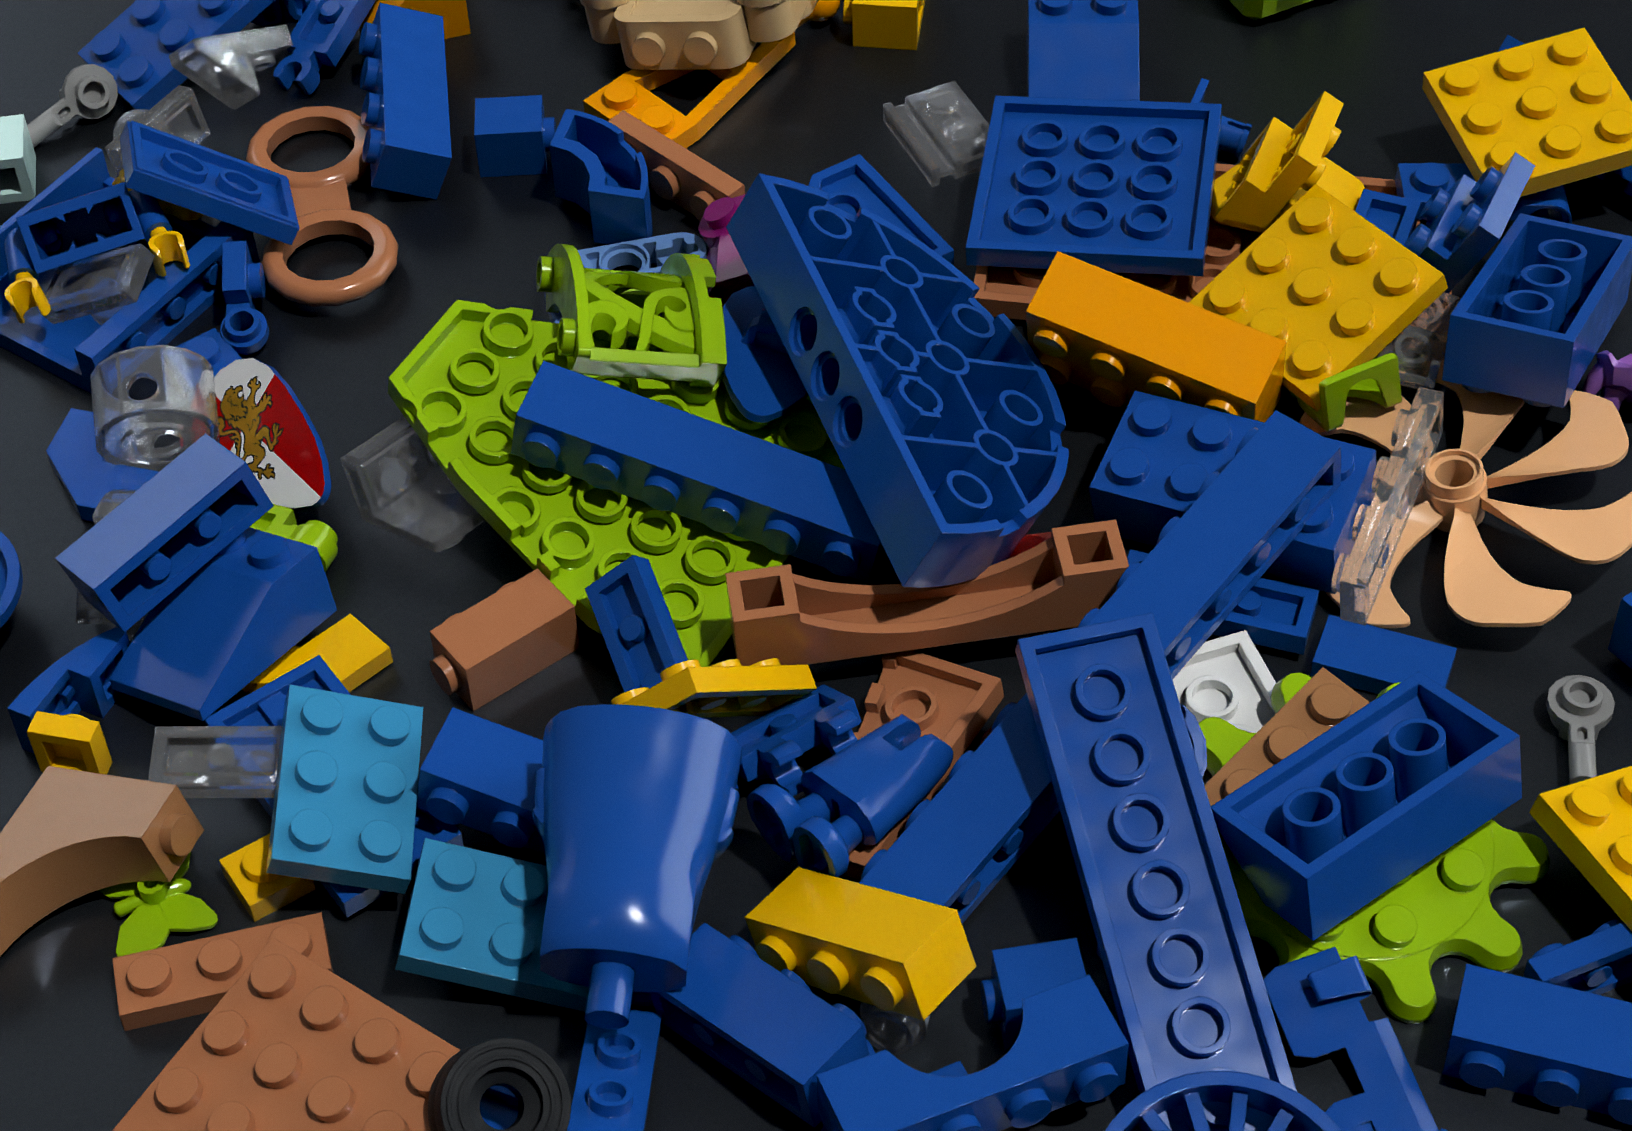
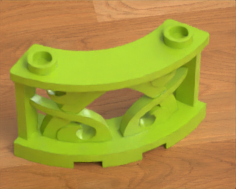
(631, 301)

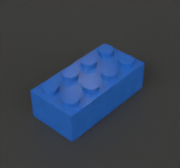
(1538, 311)
(1170, 449)

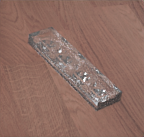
(1381, 524)

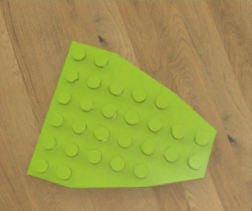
(463, 402)

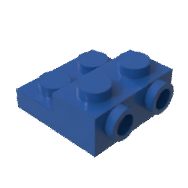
(1468, 219)

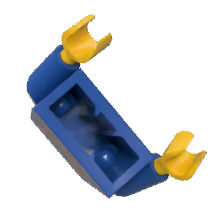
(81, 230)

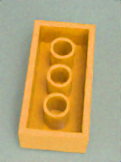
(1132, 338)

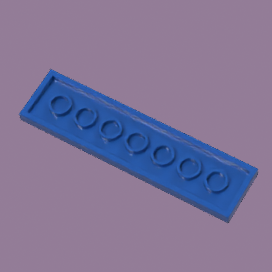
(1151, 860)

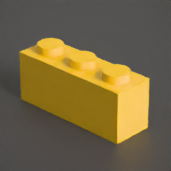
(862, 942)

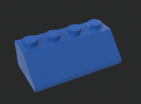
(1369, 802)

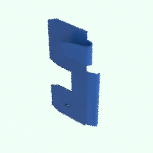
(1332, 1019)

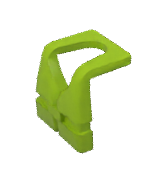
(1372, 380)

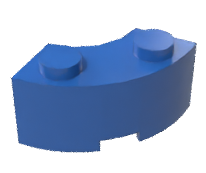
(602, 177)

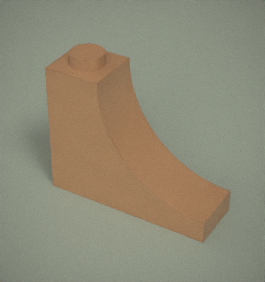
(87, 835)

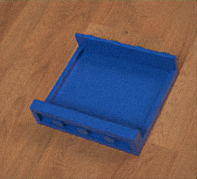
(157, 317)

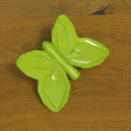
(157, 911)

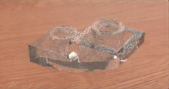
(1423, 344)

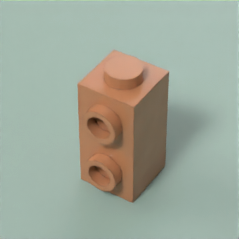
(503, 640)

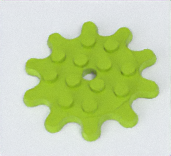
(1417, 921)

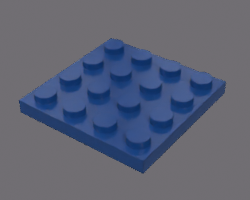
(1097, 182)

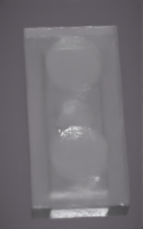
(217, 760)

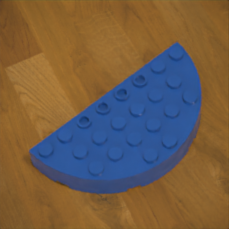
(912, 378)

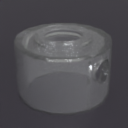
(180, 406)

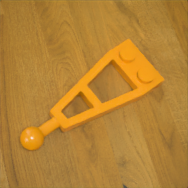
(633, 88)

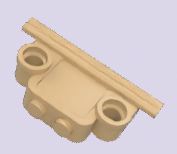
(692, 31)

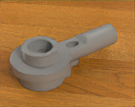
(86, 92)
(1579, 711)

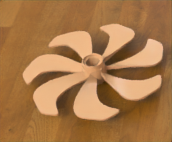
(1457, 498)

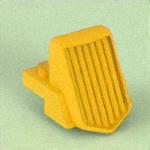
(1283, 168)

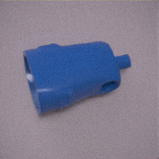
(630, 829)

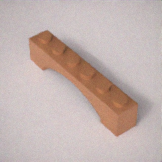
(831, 621)

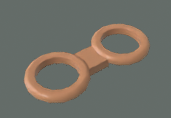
(323, 209)

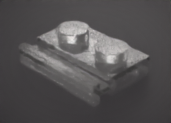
(939, 131)

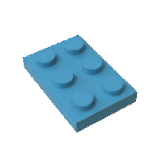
(346, 790)
(481, 924)

